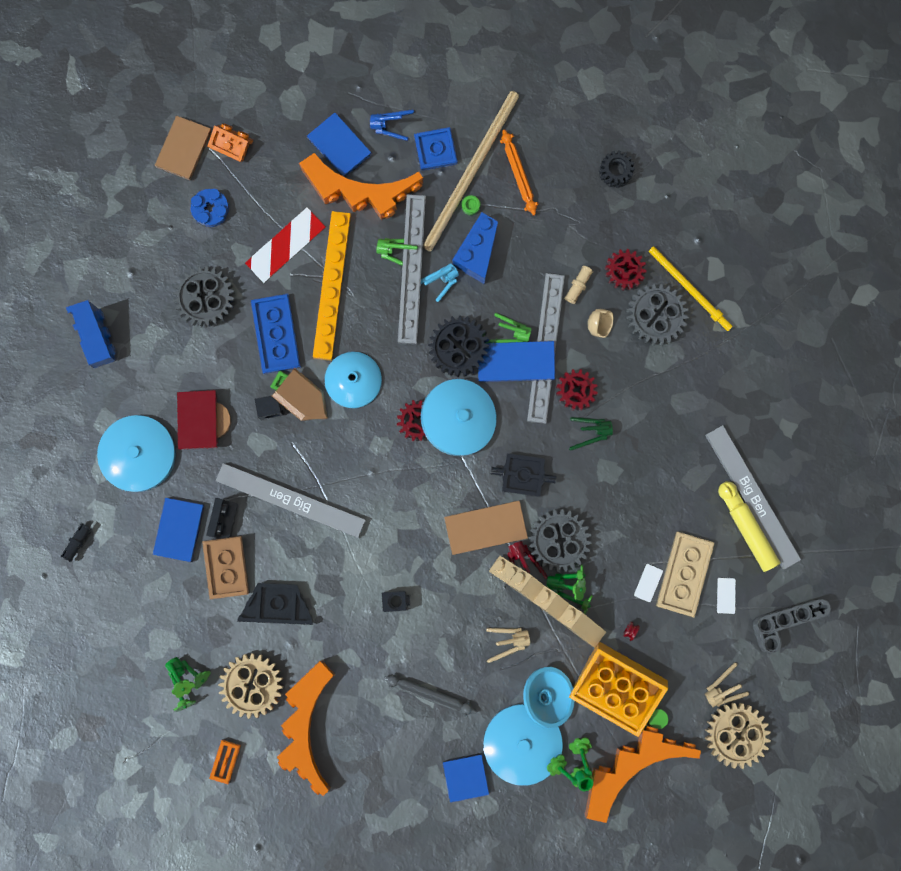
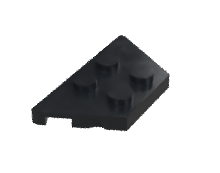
(276, 605)

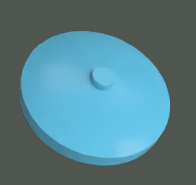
(458, 417)
(136, 453)
(519, 747)

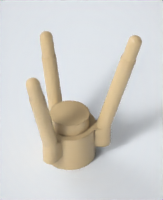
(519, 639)
(717, 697)

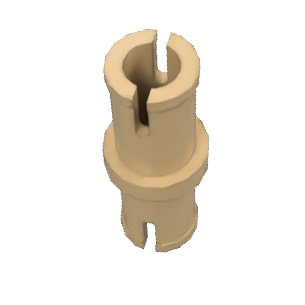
(578, 284)

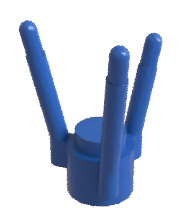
(379, 121)

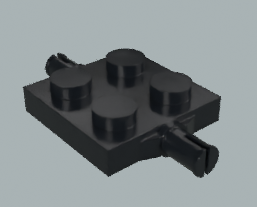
(523, 475)

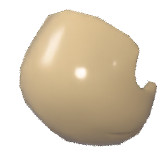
(600, 322)

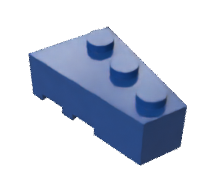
(476, 249)
(92, 333)

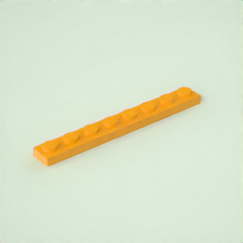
(331, 286)

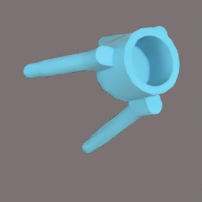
(446, 274)

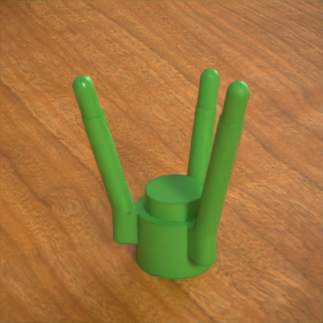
(386, 247)
(521, 332)

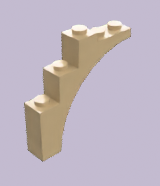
(548, 601)

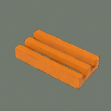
(230, 745)

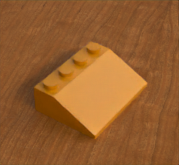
(619, 689)

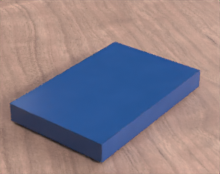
(339, 145)
(178, 530)

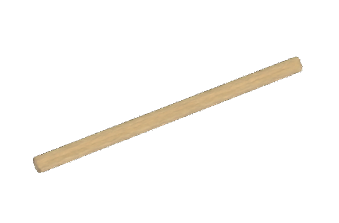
(471, 170)

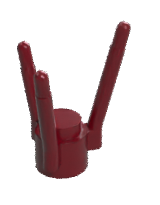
(518, 551)

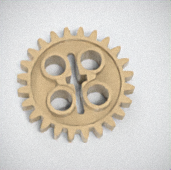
(234, 679)
(751, 747)

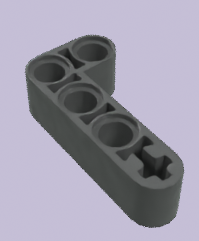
(791, 620)

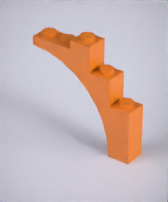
(357, 194)
(297, 726)
(627, 764)

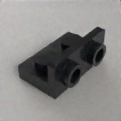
(222, 519)

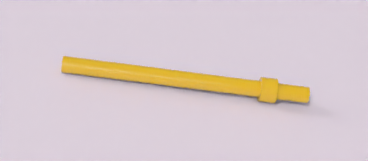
(715, 313)

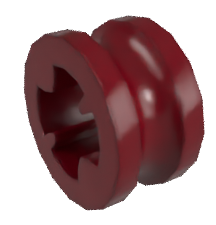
(631, 631)

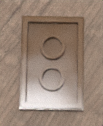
(183, 148)
(225, 567)

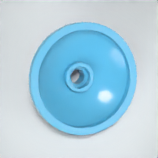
(356, 392)
(555, 691)

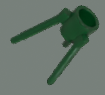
(602, 428)

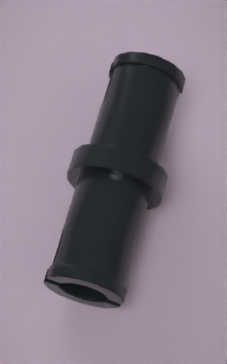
(76, 542)

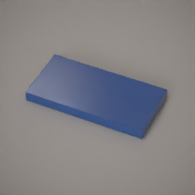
(275, 334)
(518, 362)

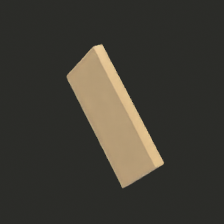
(685, 574)

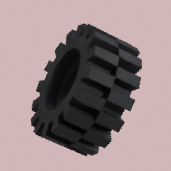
(616, 179)

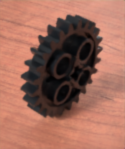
(471, 334)

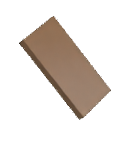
(485, 527)

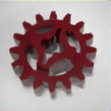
(630, 267)
(581, 396)
(409, 425)

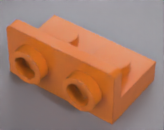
(229, 142)

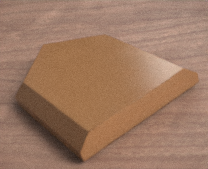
(301, 397)

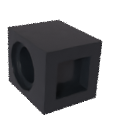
(268, 407)
(386, 601)

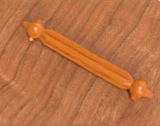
(519, 172)

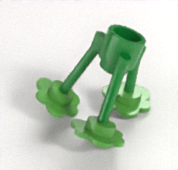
(556, 584)
(175, 671)
(581, 776)

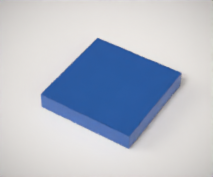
(435, 149)
(465, 778)

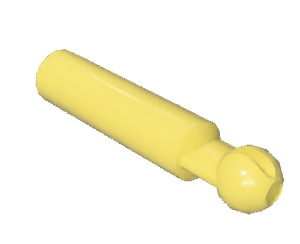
(748, 527)

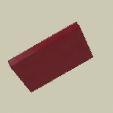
(197, 420)

